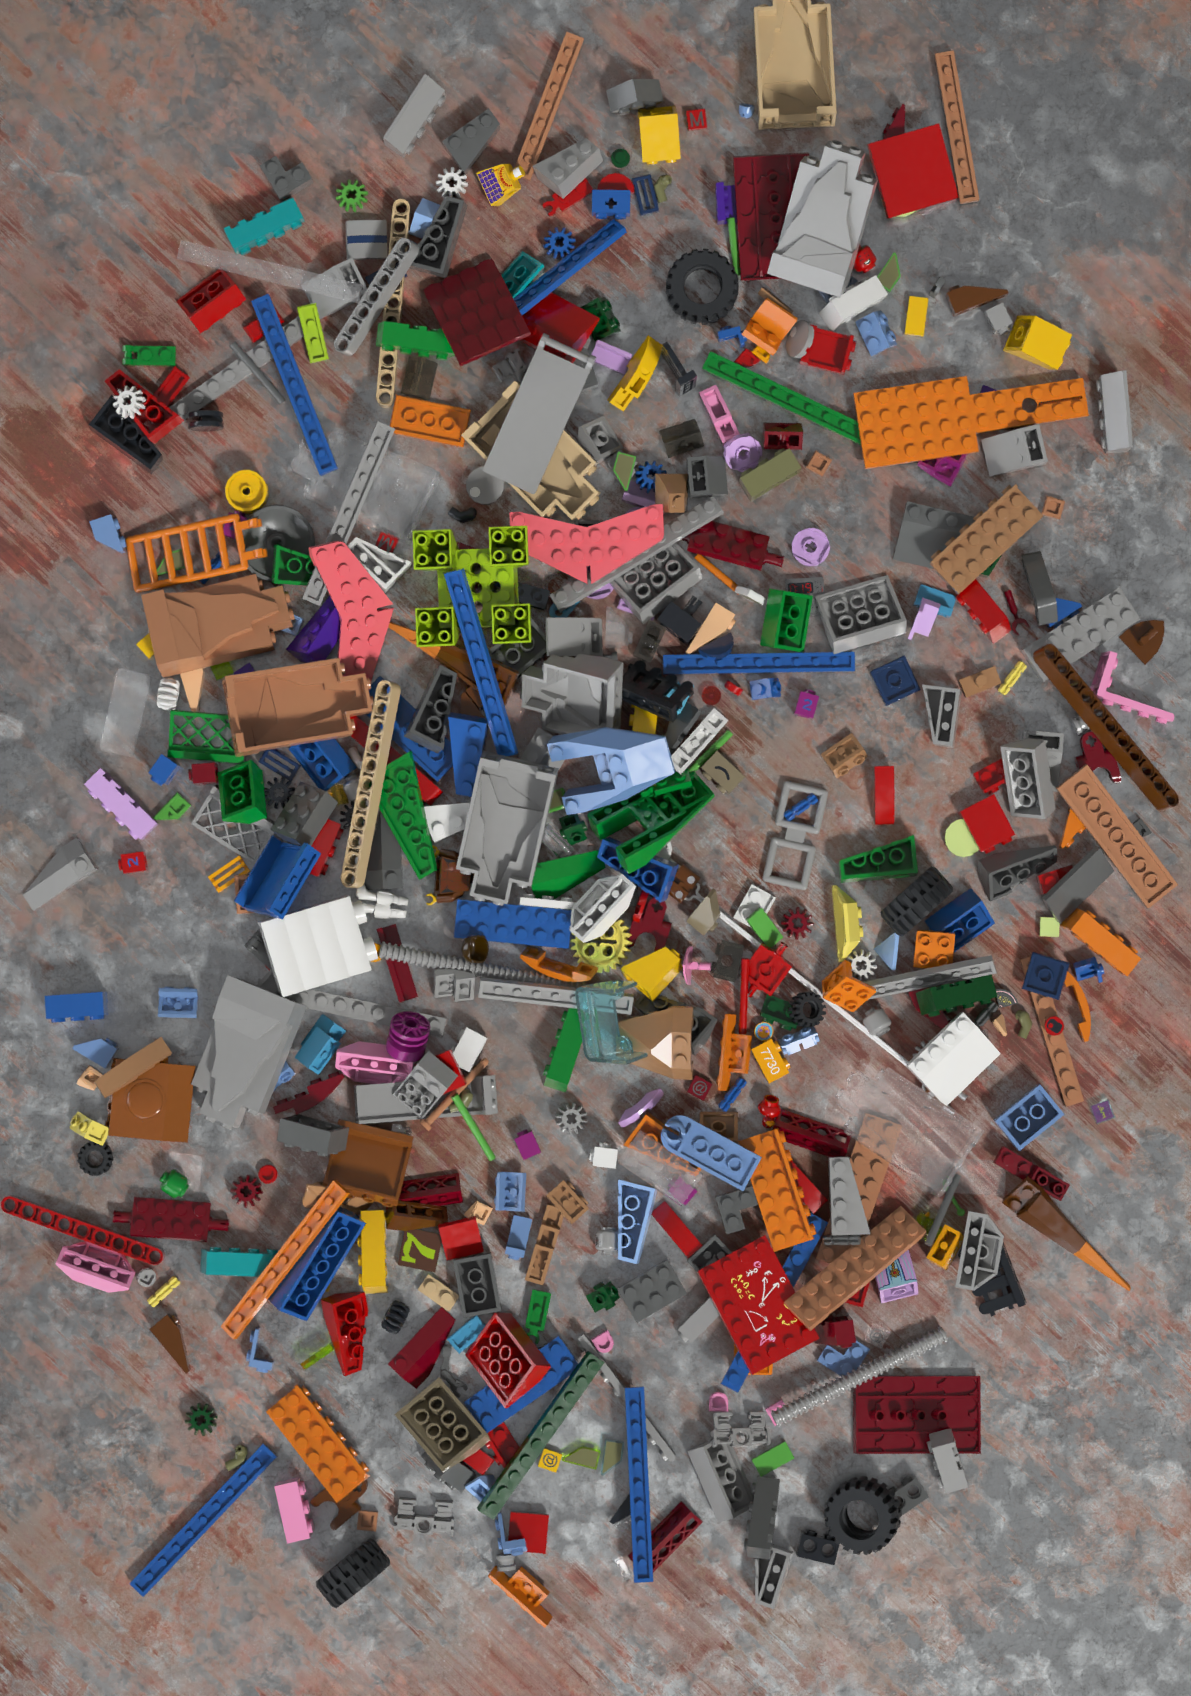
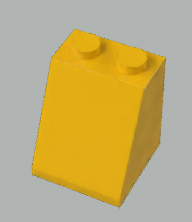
(659, 134)
(1038, 341)
(654, 971)

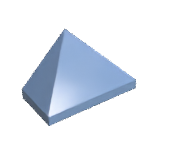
(888, 950)
(480, 1486)

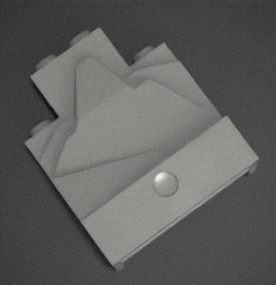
(574, 693)

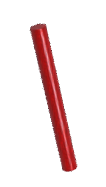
(744, 996)

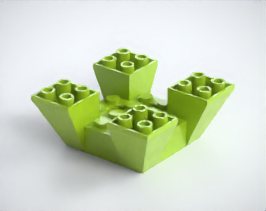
(499, 563)

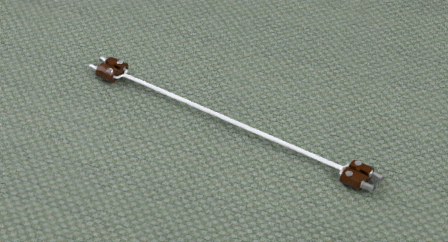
(682, 885)

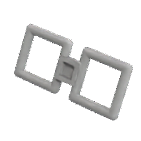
(795, 835)

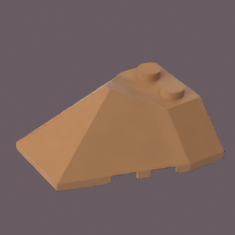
(665, 1039)

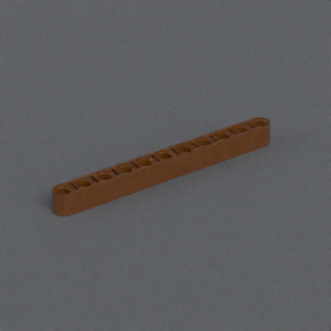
(1105, 727)

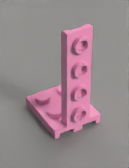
(1102, 680)

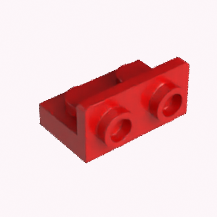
(990, 777)
(502, 1444)

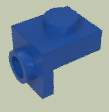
(729, 333)
(765, 688)
(1087, 969)

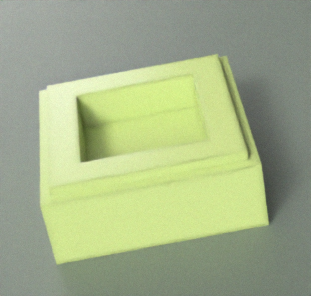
(1049, 927)

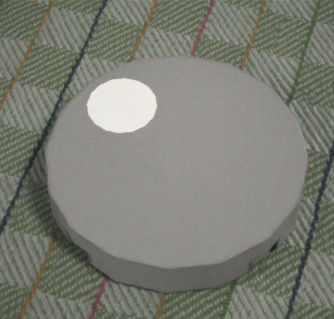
(799, 339)
(484, 487)

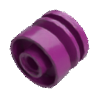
(408, 1036)

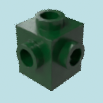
(573, 829)
(603, 1296)

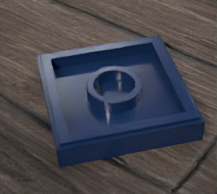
(895, 680)
(1045, 975)

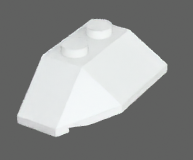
(601, 907)

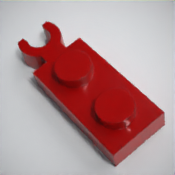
(577, 194)

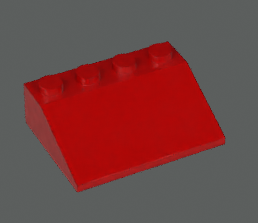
(561, 322)
(507, 1358)

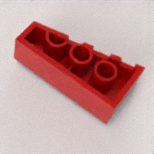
(156, 418)

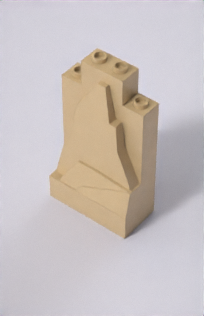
(794, 65)
(564, 478)

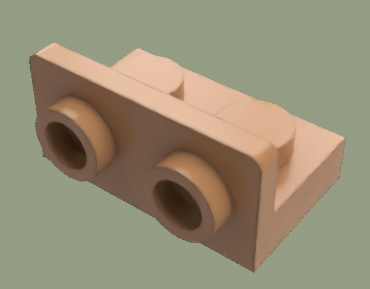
(844, 755)
(567, 1201)

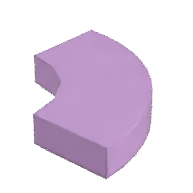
(648, 1101)

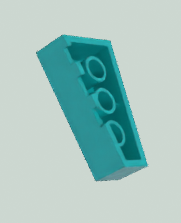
(264, 227)
(235, 1262)

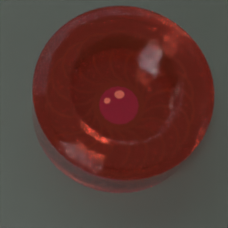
(711, 695)

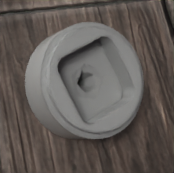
(146, 1276)

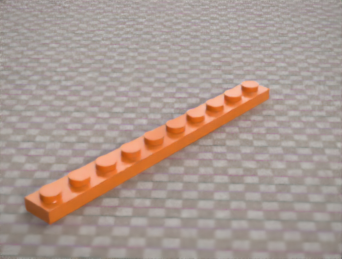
(285, 1259)

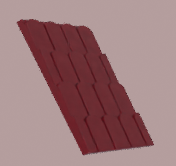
(762, 200)
(476, 312)
(902, 1411)

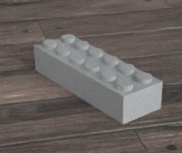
(1086, 630)

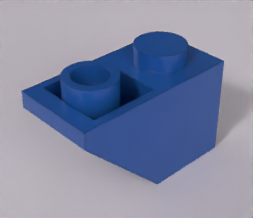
(1064, 609)

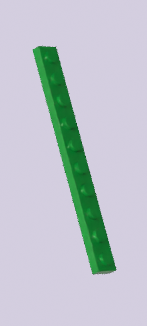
(782, 396)

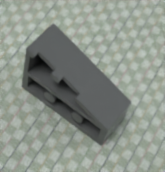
(471, 140)

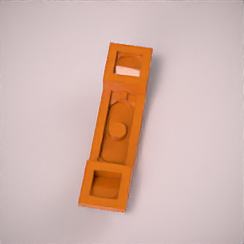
(536, 959)
(1085, 1026)

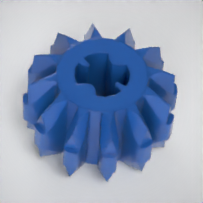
(567, 243)
(644, 471)

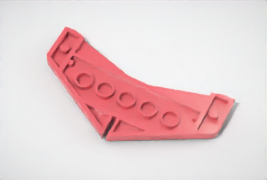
(600, 546)
(357, 601)

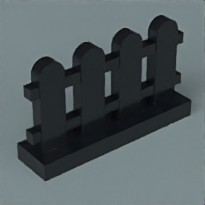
(685, 381)
(654, 700)
(1001, 1282)

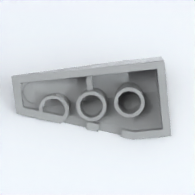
(63, 871)

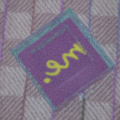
(1102, 1111)

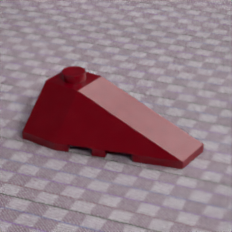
(421, 1352)

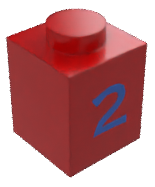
(133, 862)

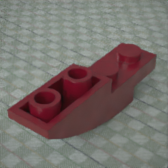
(318, 1091)
(1022, 1168)

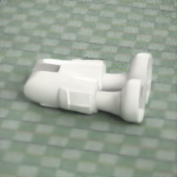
(384, 903)

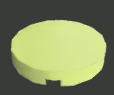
(959, 839)

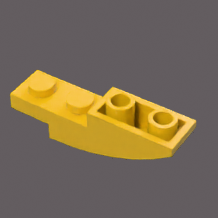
(639, 373)

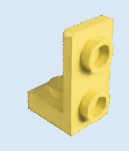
(89, 1128)

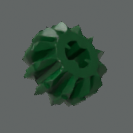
(197, 1413)

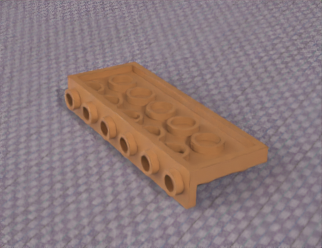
(985, 538)

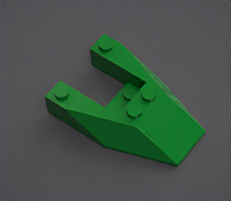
(660, 816)

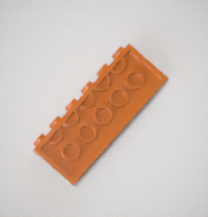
(778, 1191)
(318, 1443)

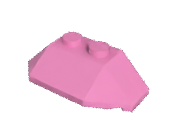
(371, 1064)
(96, 1267)

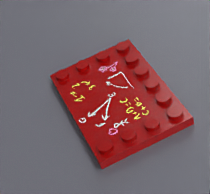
(750, 1299)

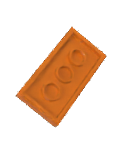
(429, 421)

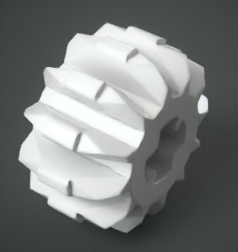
(459, 180)
(122, 402)
(168, 693)
(867, 963)

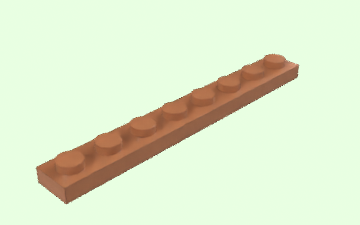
(549, 103)
(956, 127)
(1056, 1048)

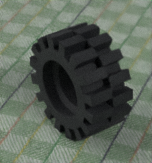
(797, 1009)
(89, 1168)

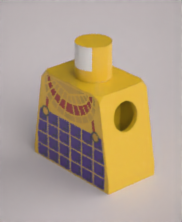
(500, 182)

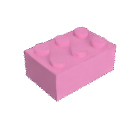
(294, 1509)

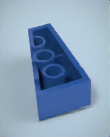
(467, 746)
(653, 878)

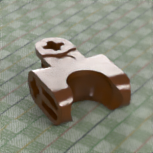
(346, 1507)

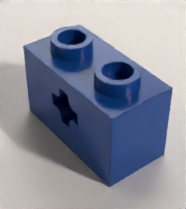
(620, 200)
(163, 770)

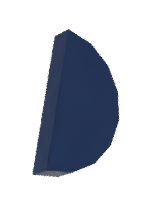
(718, 648)

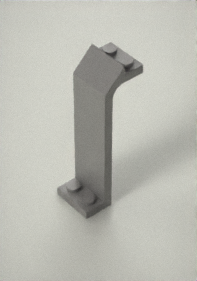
(377, 1104)

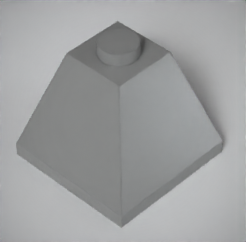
(599, 439)

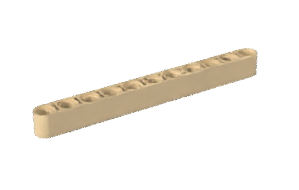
(396, 313)
(366, 793)

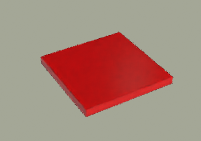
(912, 170)

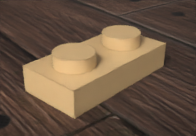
(438, 1292)

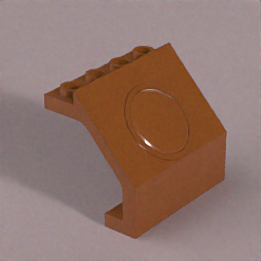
(153, 1104)

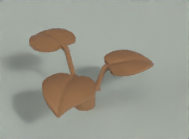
(315, 1191)

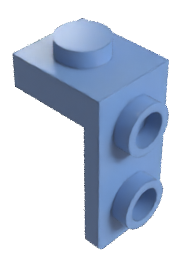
(518, 1237)
(261, 1364)
(513, 1547)

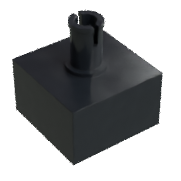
(680, 621)

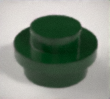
(620, 158)

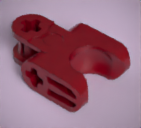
(1097, 757)
(652, 923)

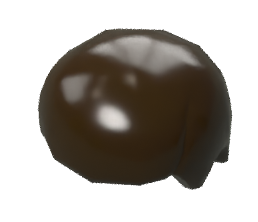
(475, 948)

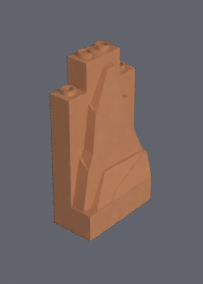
(215, 623)
(294, 705)

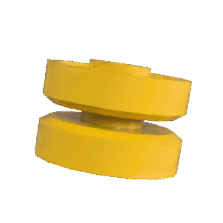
(239, 483)

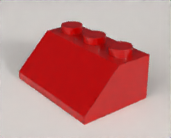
(211, 300)

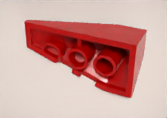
(345, 1322)

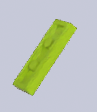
(312, 332)

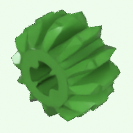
(343, 197)

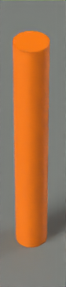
(715, 571)

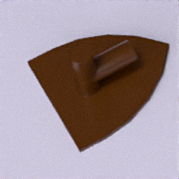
(1144, 639)

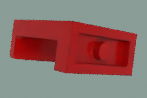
(829, 351)
(987, 824)

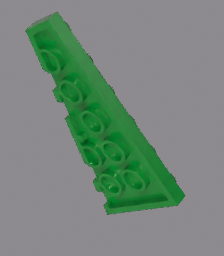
(405, 814)

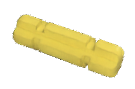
(1012, 677)
(163, 1291)

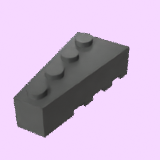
(432, 713)

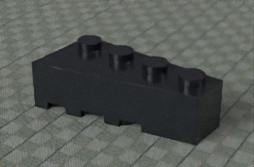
(125, 436)

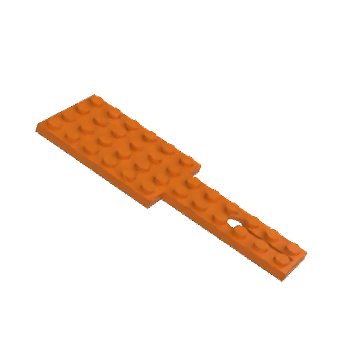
(943, 417)

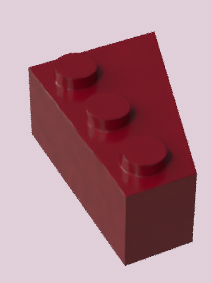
(836, 1331)

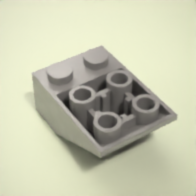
(328, 305)
(1014, 450)
(574, 636)
(1054, 748)
(425, 1085)

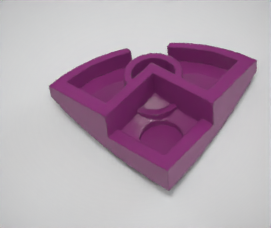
(944, 468)

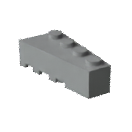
(846, 1208)

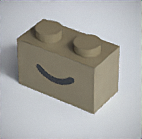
(722, 773)

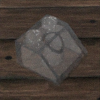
(617, 631)

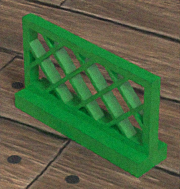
(201, 752)

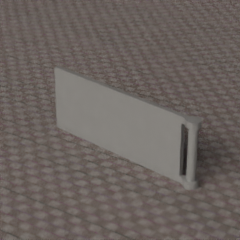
(538, 416)

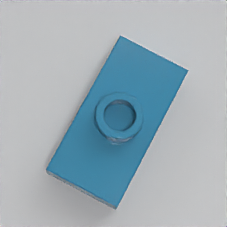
(466, 1334)

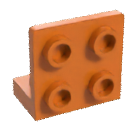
(769, 326)
(933, 949)
(844, 989)

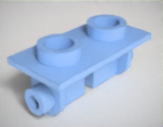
(790, 1042)

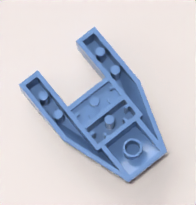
(624, 762)

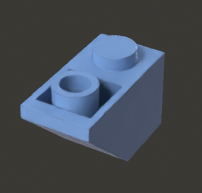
(106, 532)

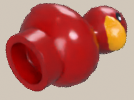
(770, 1109)

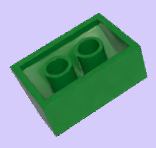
(786, 620)
(242, 793)

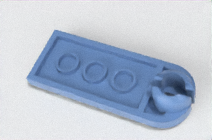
(710, 1151)

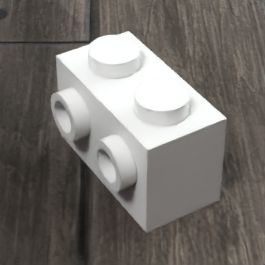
(468, 1048)
(604, 1155)

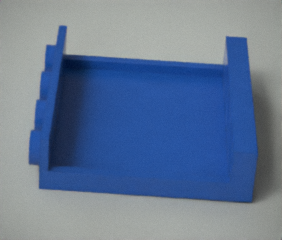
(277, 878)

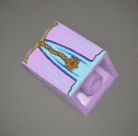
(897, 1280)

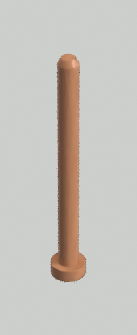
(448, 1100)

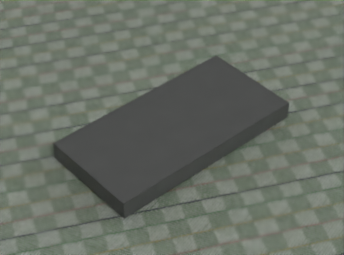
(1078, 884)

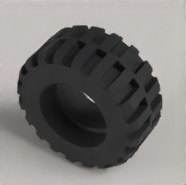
(702, 261)
(916, 901)
(852, 1536)
(353, 1573)

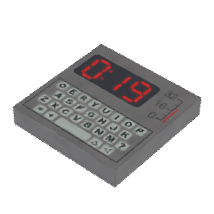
(809, 586)

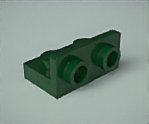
(608, 322)
(777, 1010)

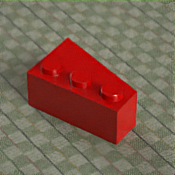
(984, 611)
(325, 845)

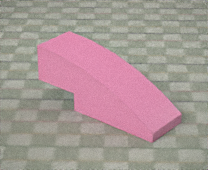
(719, 414)

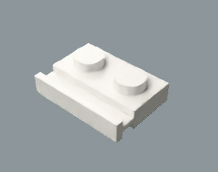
(752, 901)

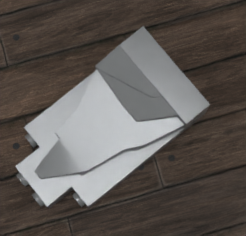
(825, 220)
(505, 825)
(245, 1051)

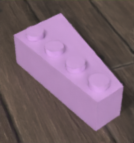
(118, 801)

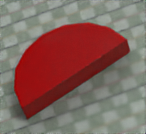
(616, 182)
(640, 906)

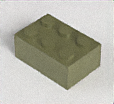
(769, 474)

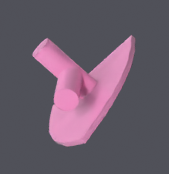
(688, 965)

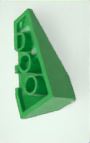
(565, 873)

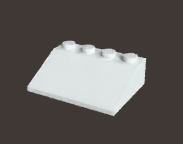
(953, 1059)

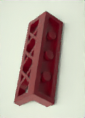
(399, 971)
(810, 1138)
(438, 1196)
(664, 1532)

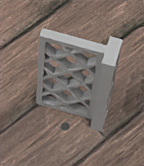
(264, 824)

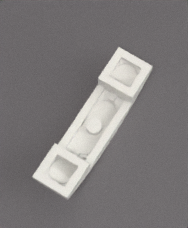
(698, 740)

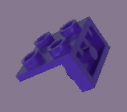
(725, 203)

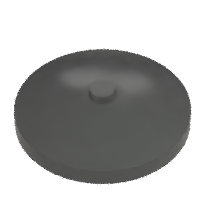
(279, 527)

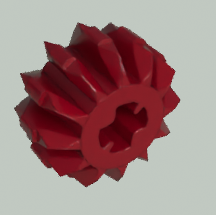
(790, 924)
(251, 1186)

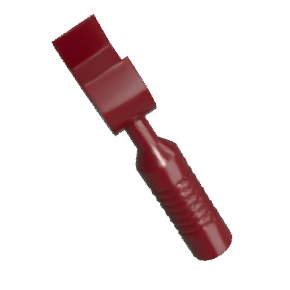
(1013, 609)

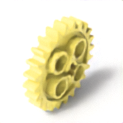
(599, 957)

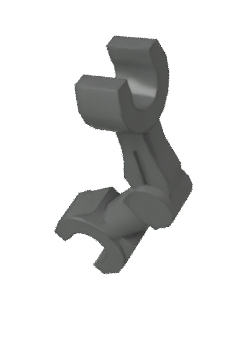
(445, 1374)

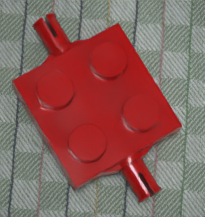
(767, 969)

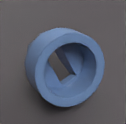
(746, 110)

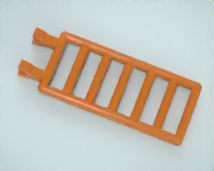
(182, 530)

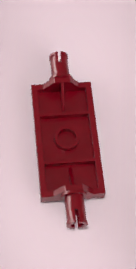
(732, 545)
(170, 1219)

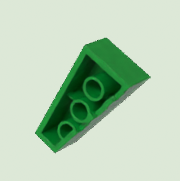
(416, 340)
(291, 567)

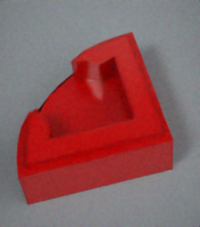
(747, 359)

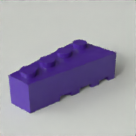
(318, 635)

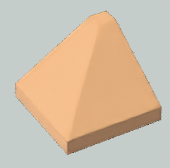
(999, 1024)
(88, 1077)
(479, 1210)

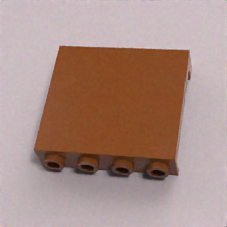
(371, 1164)

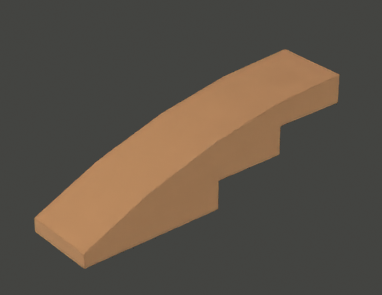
(133, 1067)
(544, 1245)

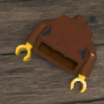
(448, 880)

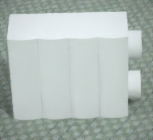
(317, 945)

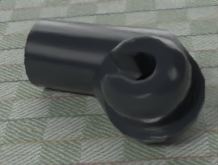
(464, 516)

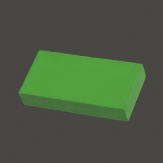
(764, 927)
(773, 1458)

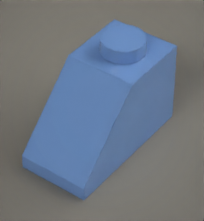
(98, 1051)

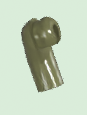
(239, 1458)

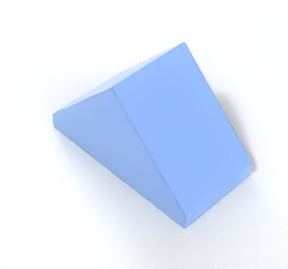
(423, 217)

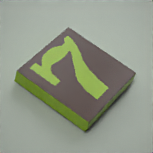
(420, 1250)

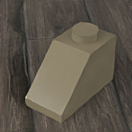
(706, 914)

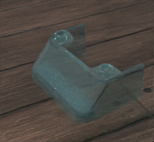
(600, 1023)

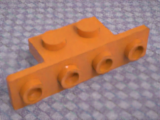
(734, 1053)
(525, 1591)

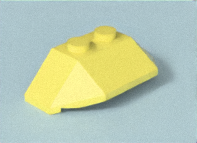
(846, 923)

